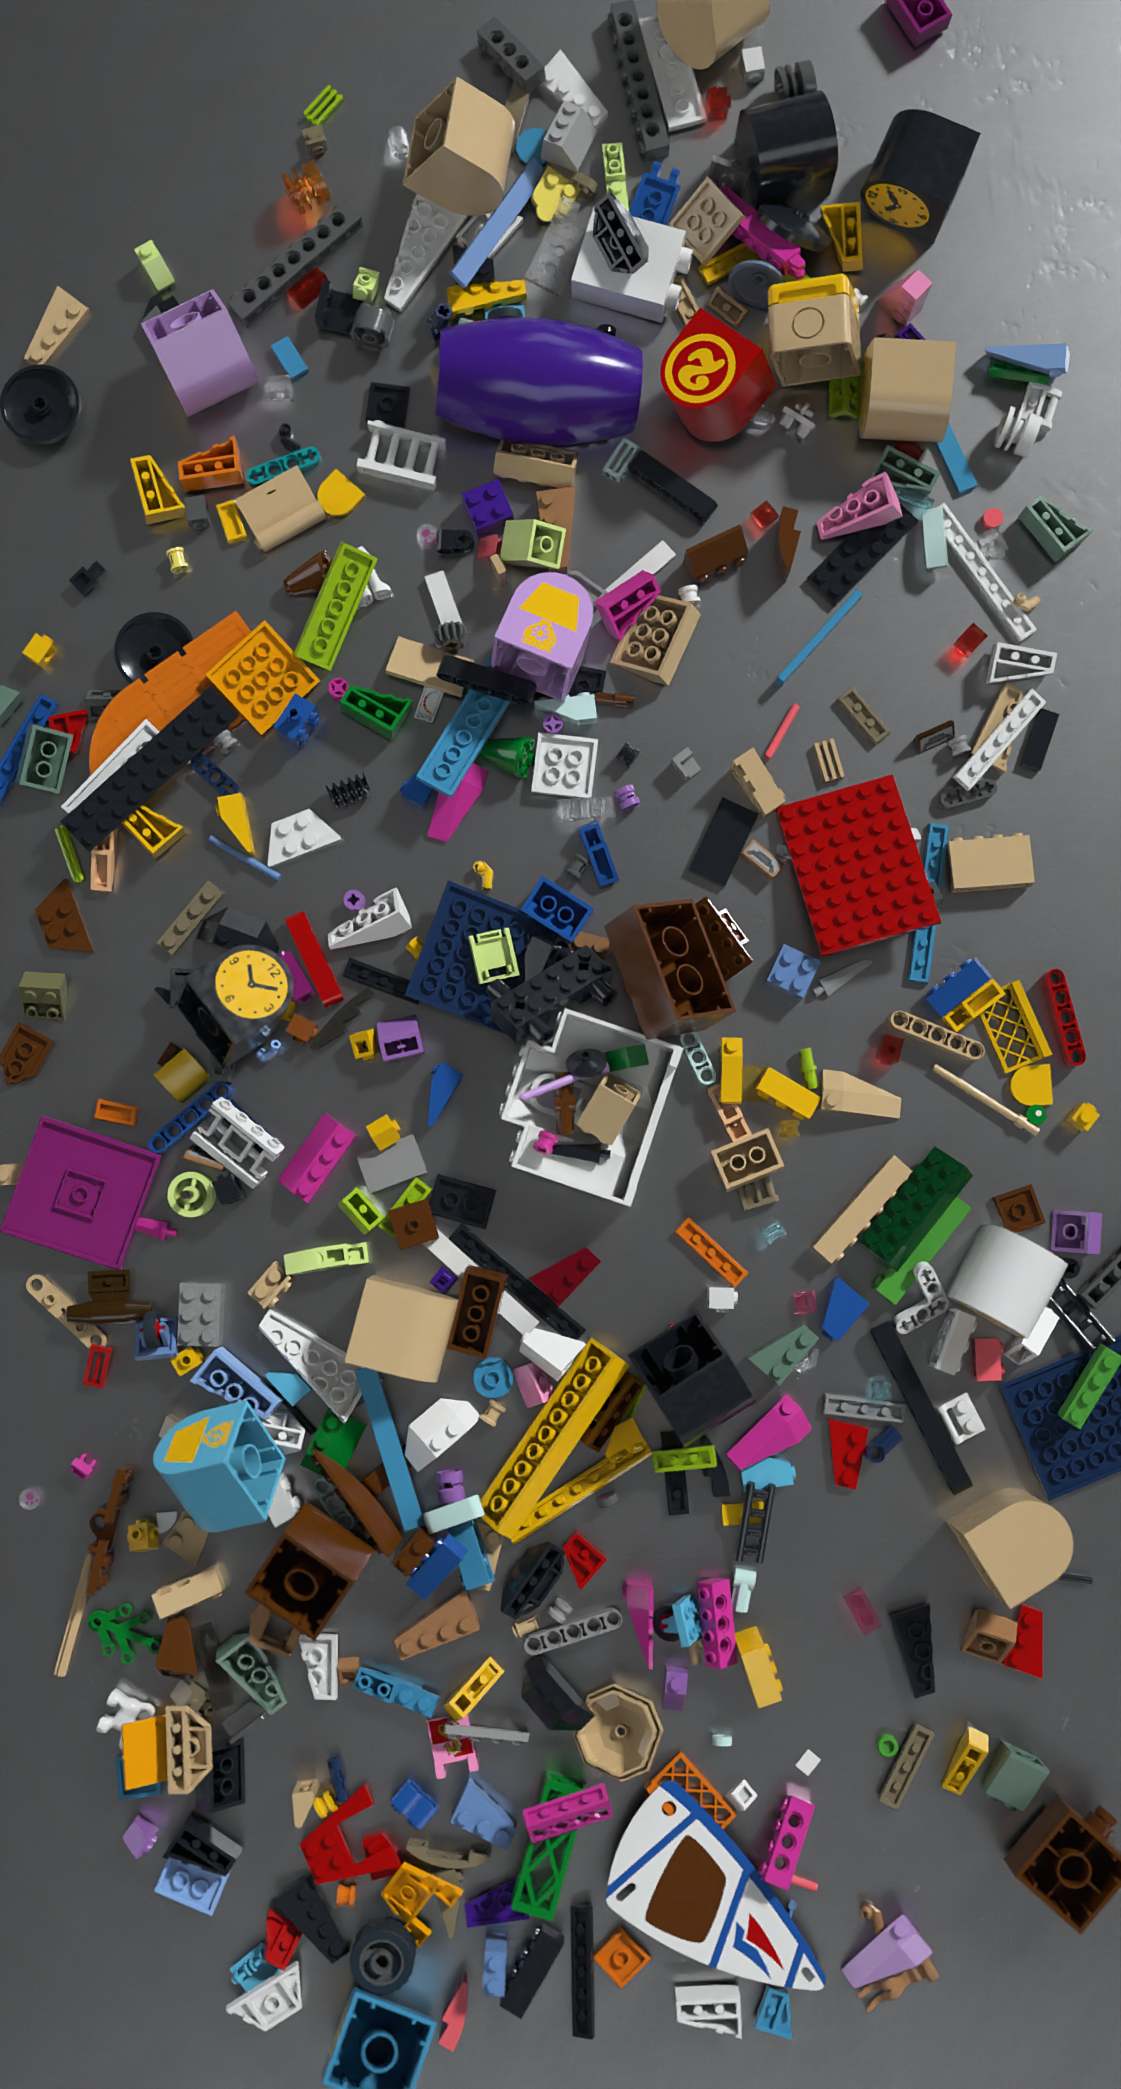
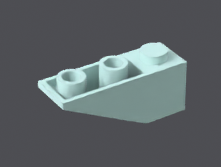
(575, 709)

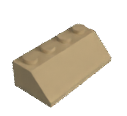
(536, 463)

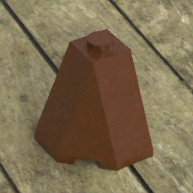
(177, 1650)

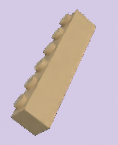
(861, 1209)

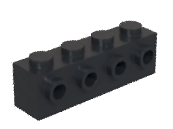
(532, 1970)

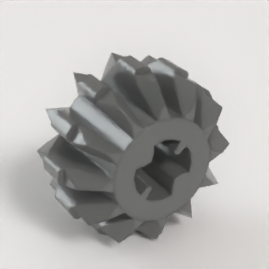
(450, 636)

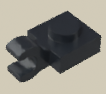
(85, 579)

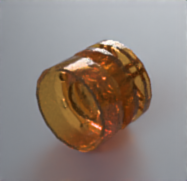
(306, 187)

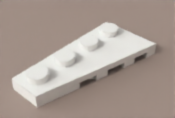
(567, 85)

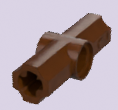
(564, 1107)

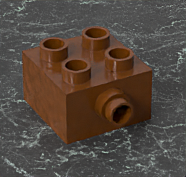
(1069, 1861)

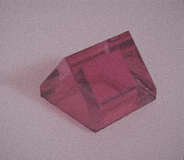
(805, 1301)

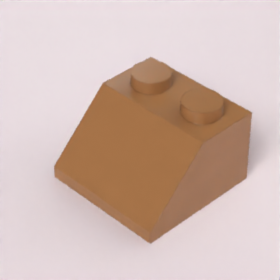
(989, 1636)

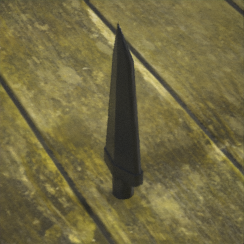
(584, 1152)

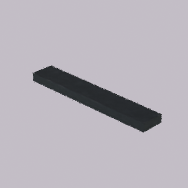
(582, 1971)

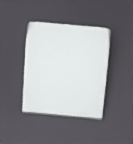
(741, 1796)

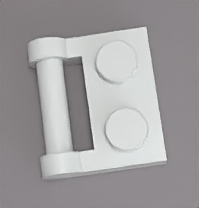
(1034, 400)
(965, 1415)

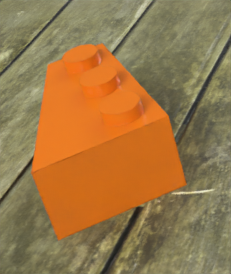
(212, 468)

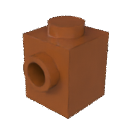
(302, 1029)

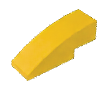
(973, 1006)

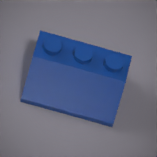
(557, 909)

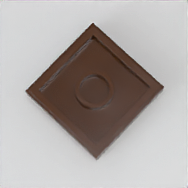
(1019, 1209)

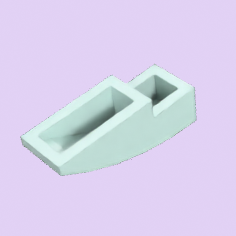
(935, 538)

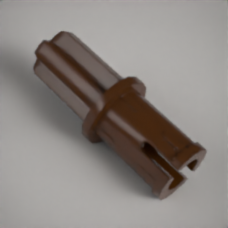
(614, 699)

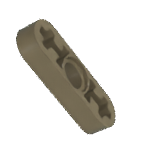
(586, 184)

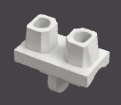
(790, 415)

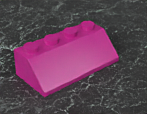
(317, 1158)

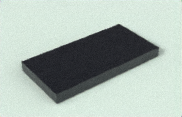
(723, 841)

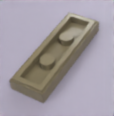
(863, 715)

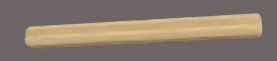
(74, 1618)

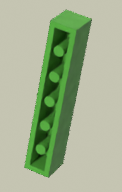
(895, 1284)

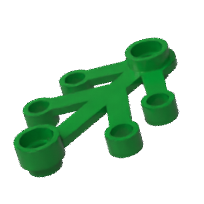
(122, 1631)

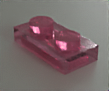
(862, 1610)

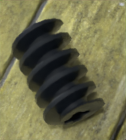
(348, 790)

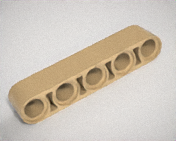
(945, 1035)

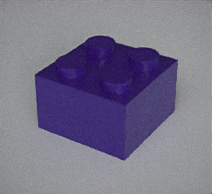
(487, 507)

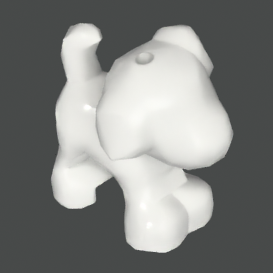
(127, 1713)

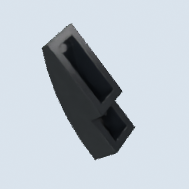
(718, 1475)

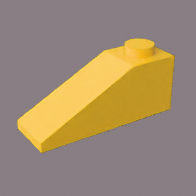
(234, 814)
(731, 1070)
(472, 1689)
(966, 1760)

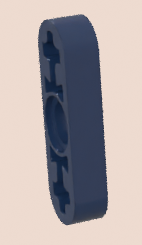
(222, 790)

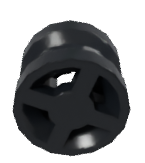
(628, 754)
(1075, 1268)

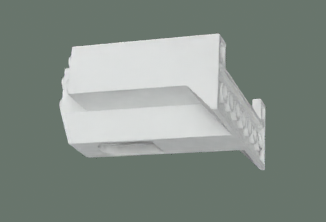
(614, 1176)

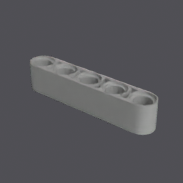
(565, 1638)

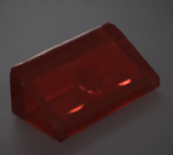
(307, 288)

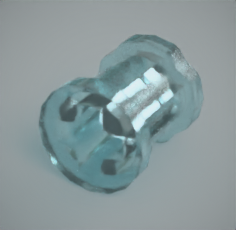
(773, 1232)

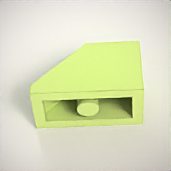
(154, 266)

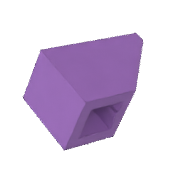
(140, 1836)

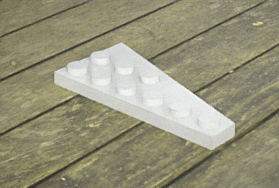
(423, 243)

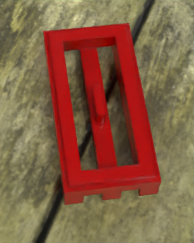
(101, 1349)

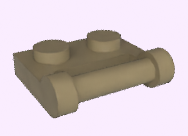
(751, 1195)

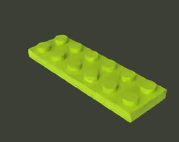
(335, 606)

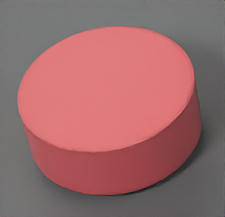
(992, 518)

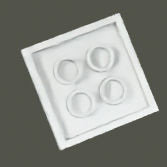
(564, 765)

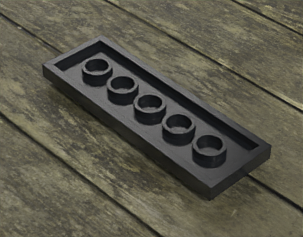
(858, 556)

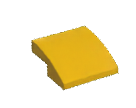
(182, 1075)

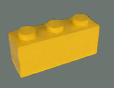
(787, 1094)

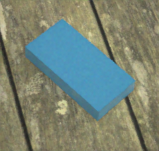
(289, 358)

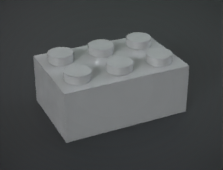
(201, 1314)

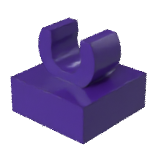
(443, 1280)

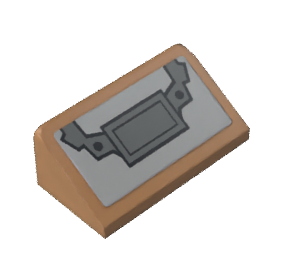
(762, 859)
(200, 1156)

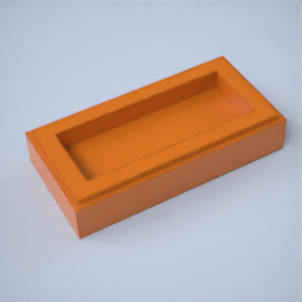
(116, 1112)

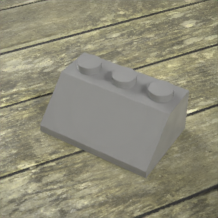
(568, 137)

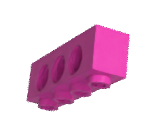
(717, 1623)
(783, 1876)

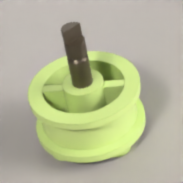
(191, 1194)

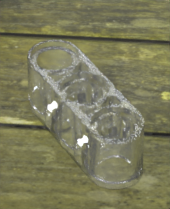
(585, 809)

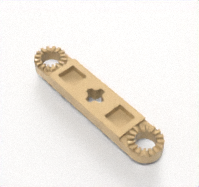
(54, 1302)

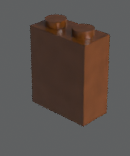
(413, 1550)

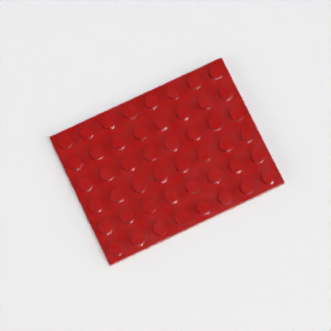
(858, 865)

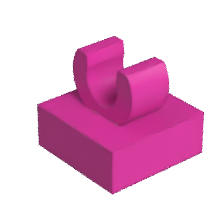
(81, 1469)

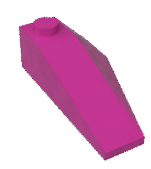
(450, 811)
(777, 1430)
(640, 1606)

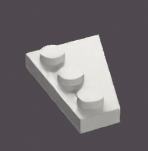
(322, 1664)

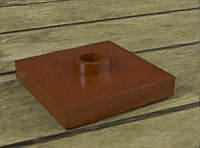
(413, 1224)

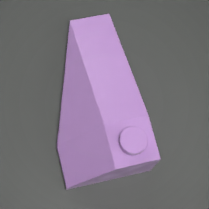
(891, 1952)

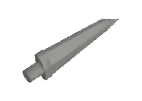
(836, 979)

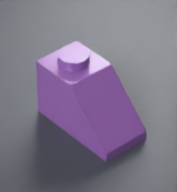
(674, 1688)

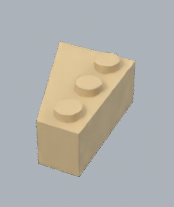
(757, 782)

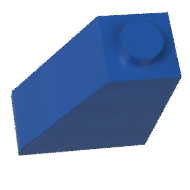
(841, 1310)

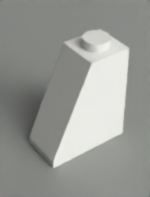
(1024, 1350)
(551, 1351)

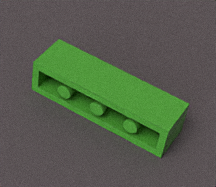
(1090, 1386)

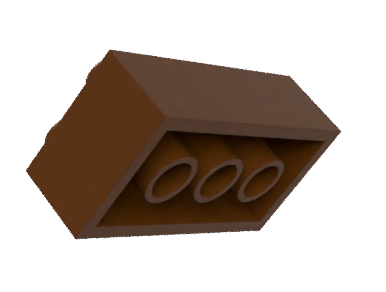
(477, 1311)

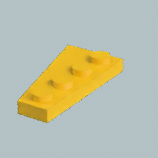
(484, 295)

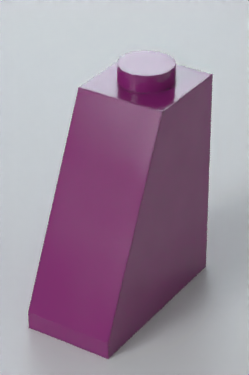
(302, 987)

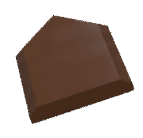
(24, 1054)

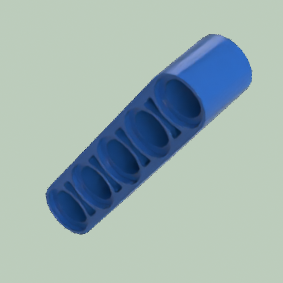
(180, 1120)

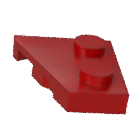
(70, 723)
(582, 1558)
(374, 1843)

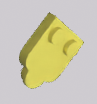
(549, 192)

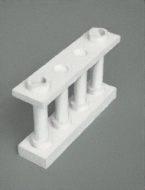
(406, 474)

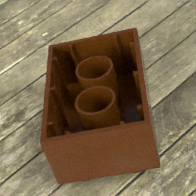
(669, 968)

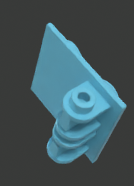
(252, 1969)

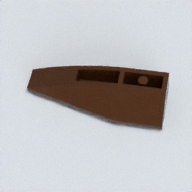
(372, 1517)

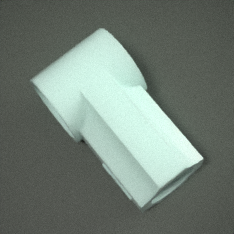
(742, 1582)

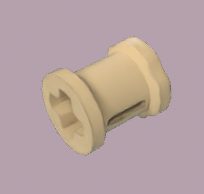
(492, 1413)

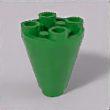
(510, 754)

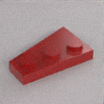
(847, 1449)
(1028, 1650)

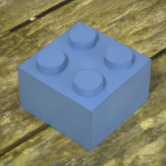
(792, 972)

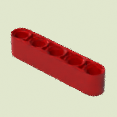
(314, 959)
(1067, 1008)

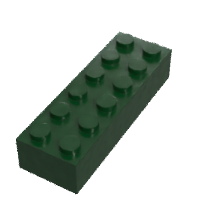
(916, 1208)

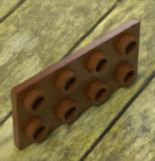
(725, 939)

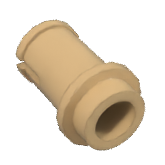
(525, 1627)

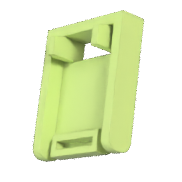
(493, 952)

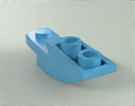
(396, 1690)

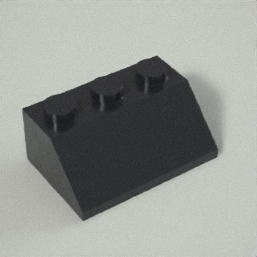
(225, 1782)

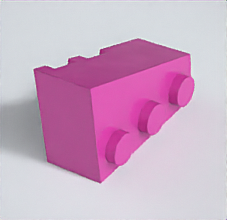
(626, 602)

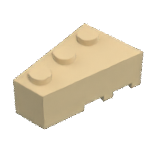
(188, 1591)

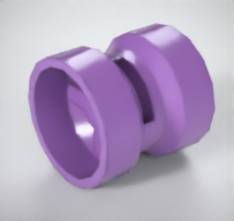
(627, 797)

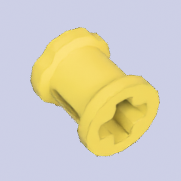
(177, 560)

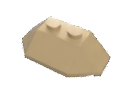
(187, 1749)

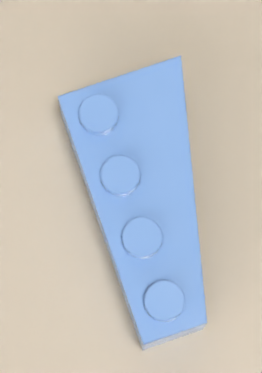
(236, 1383)

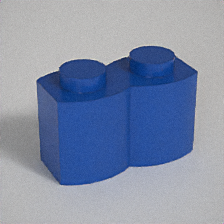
(414, 1804)

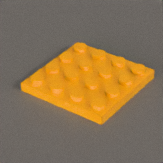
(262, 677)

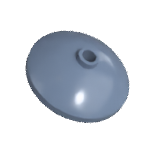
(751, 281)

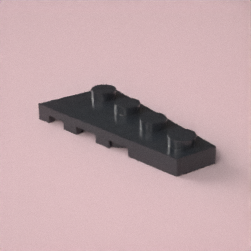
(913, 1637)
(309, 1914)

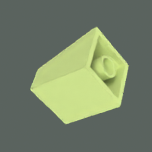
(532, 544)

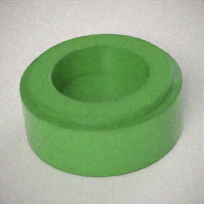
(887, 1745)

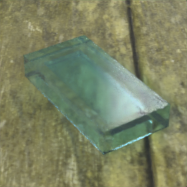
(914, 499)

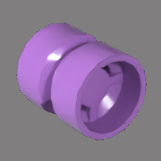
(455, 1491)

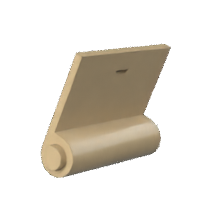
(280, 509)

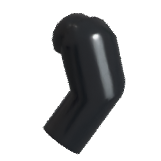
(286, 438)

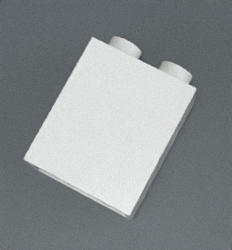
(645, 292)

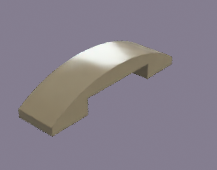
(516, 105)
(419, 1849)

